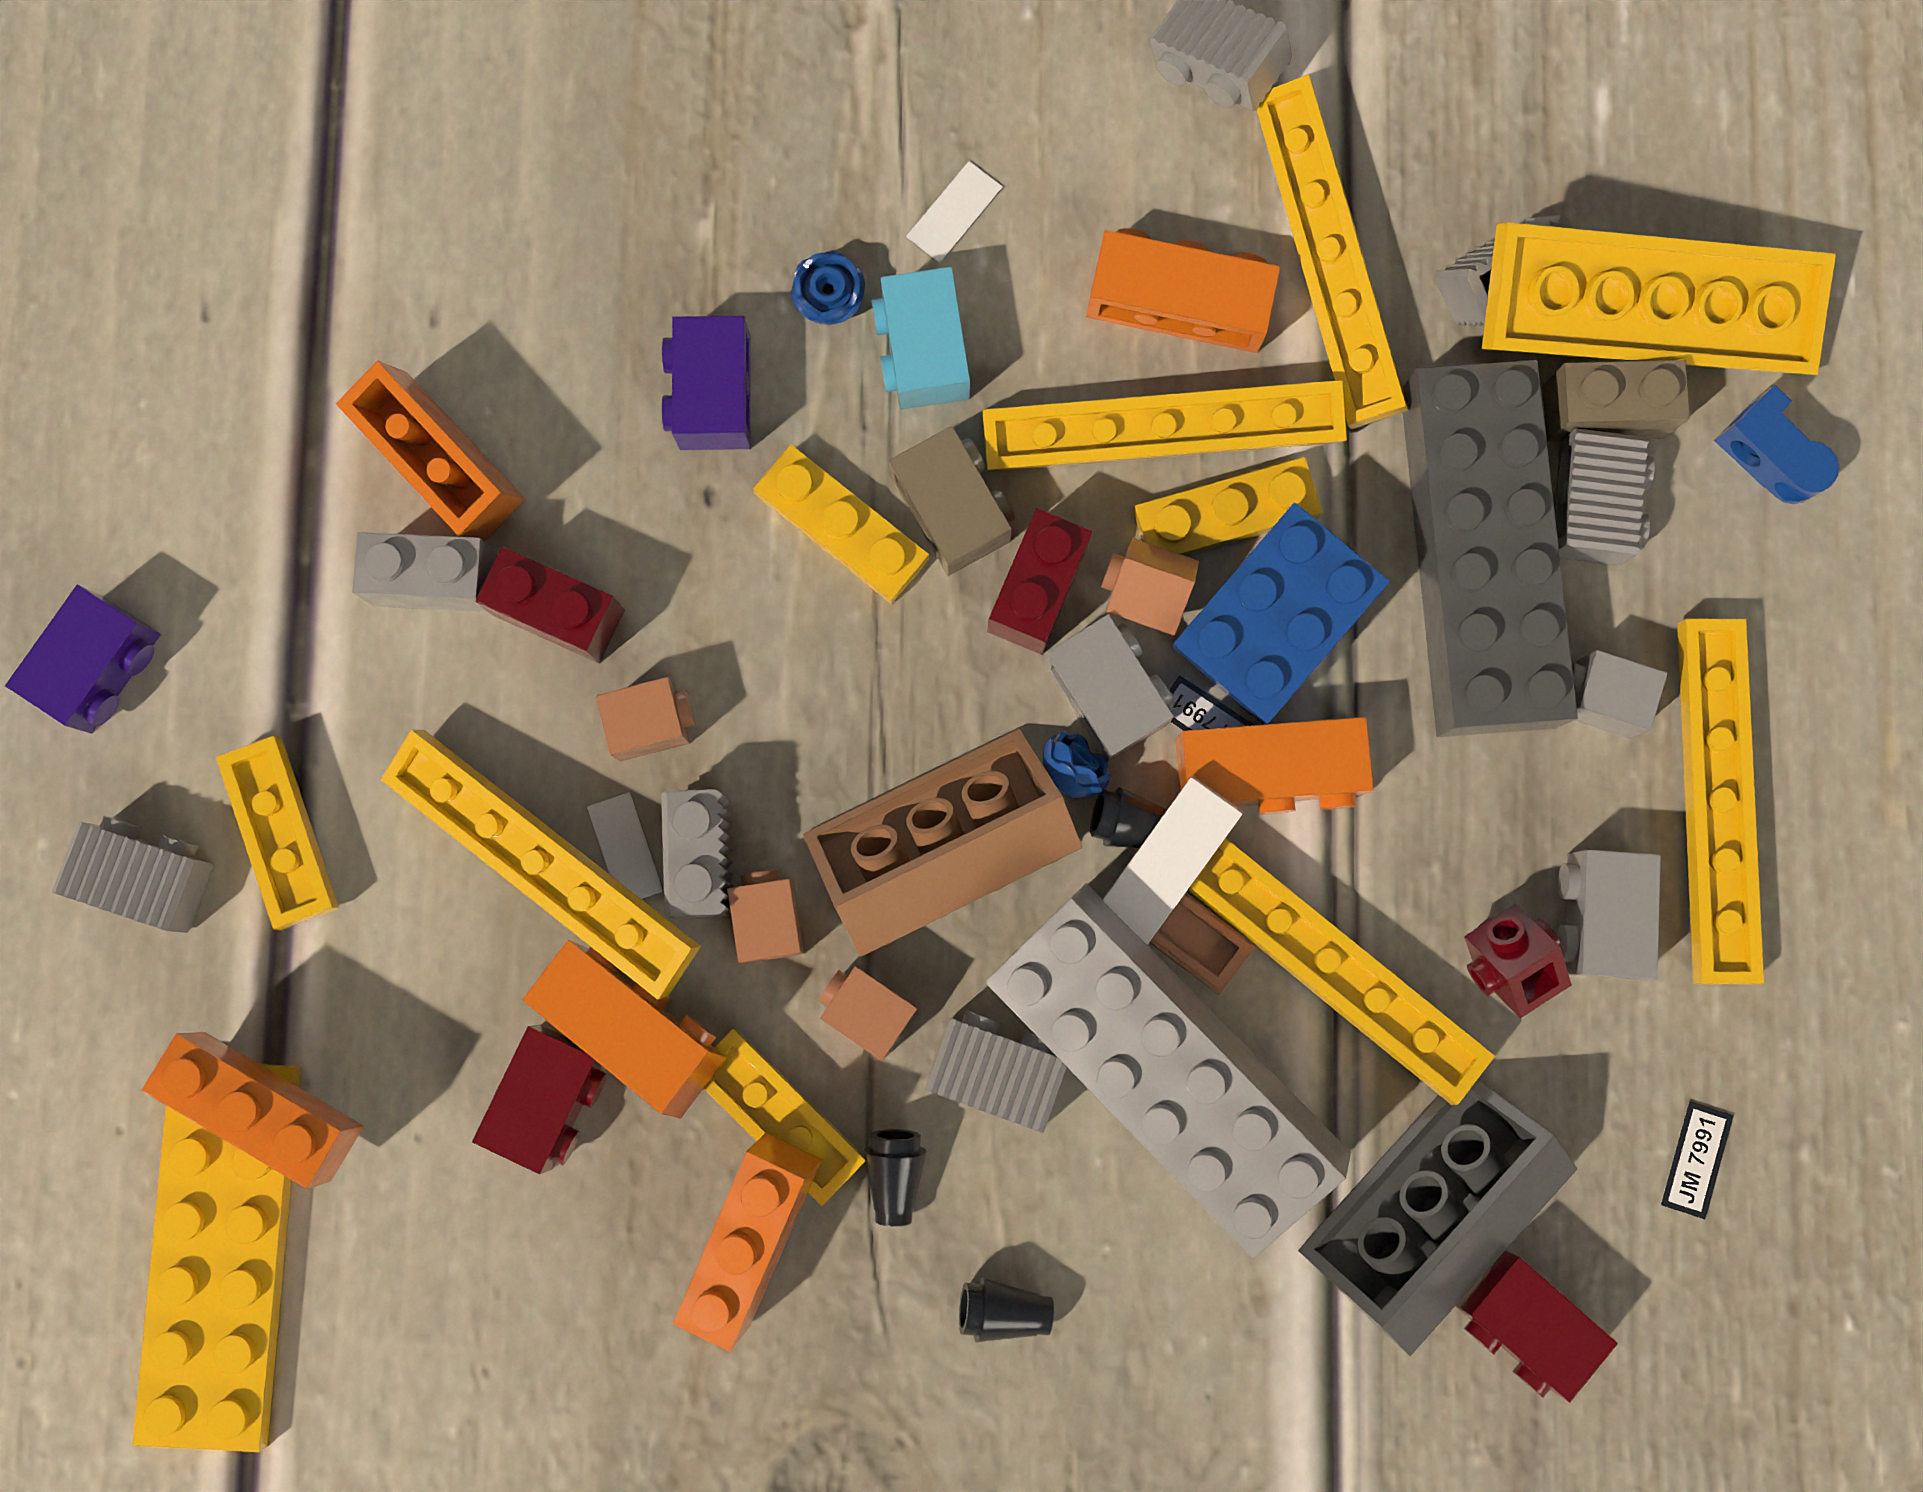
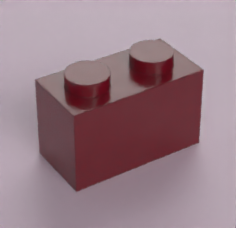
(1038, 581)
(550, 604)
(540, 1101)
(1536, 1326)

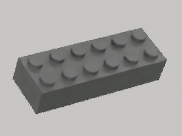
(1488, 549)

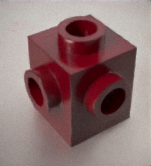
(1517, 960)

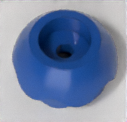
(828, 270)
(1074, 766)

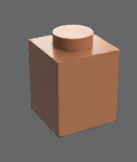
(1150, 585)
(645, 718)
(765, 918)
(865, 1011)

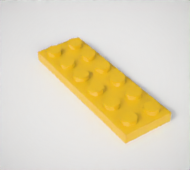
(1656, 299)
(212, 1293)

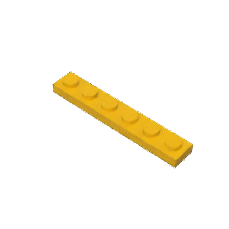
(1330, 253)
(1164, 425)
(1720, 802)
(541, 863)
(1341, 973)

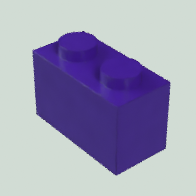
(709, 383)
(84, 660)

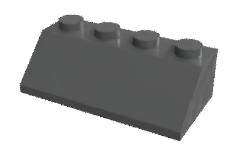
(1438, 1212)

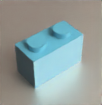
(924, 338)

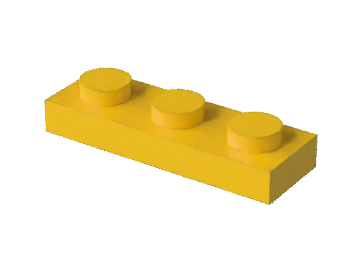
(1227, 509)
(841, 524)
(277, 833)
(768, 1103)

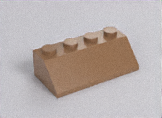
(942, 841)

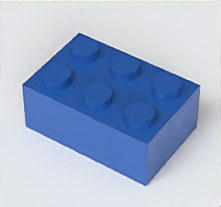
(1280, 614)

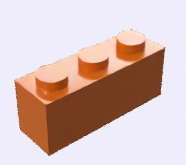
(1183, 290)
(430, 451)
(1281, 763)
(626, 1029)
(252, 1108)
(747, 1241)

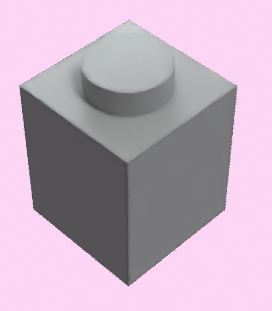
(1617, 693)

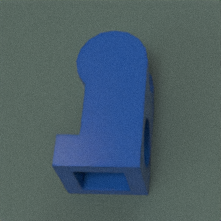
(1777, 451)

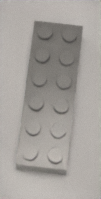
(1171, 1071)

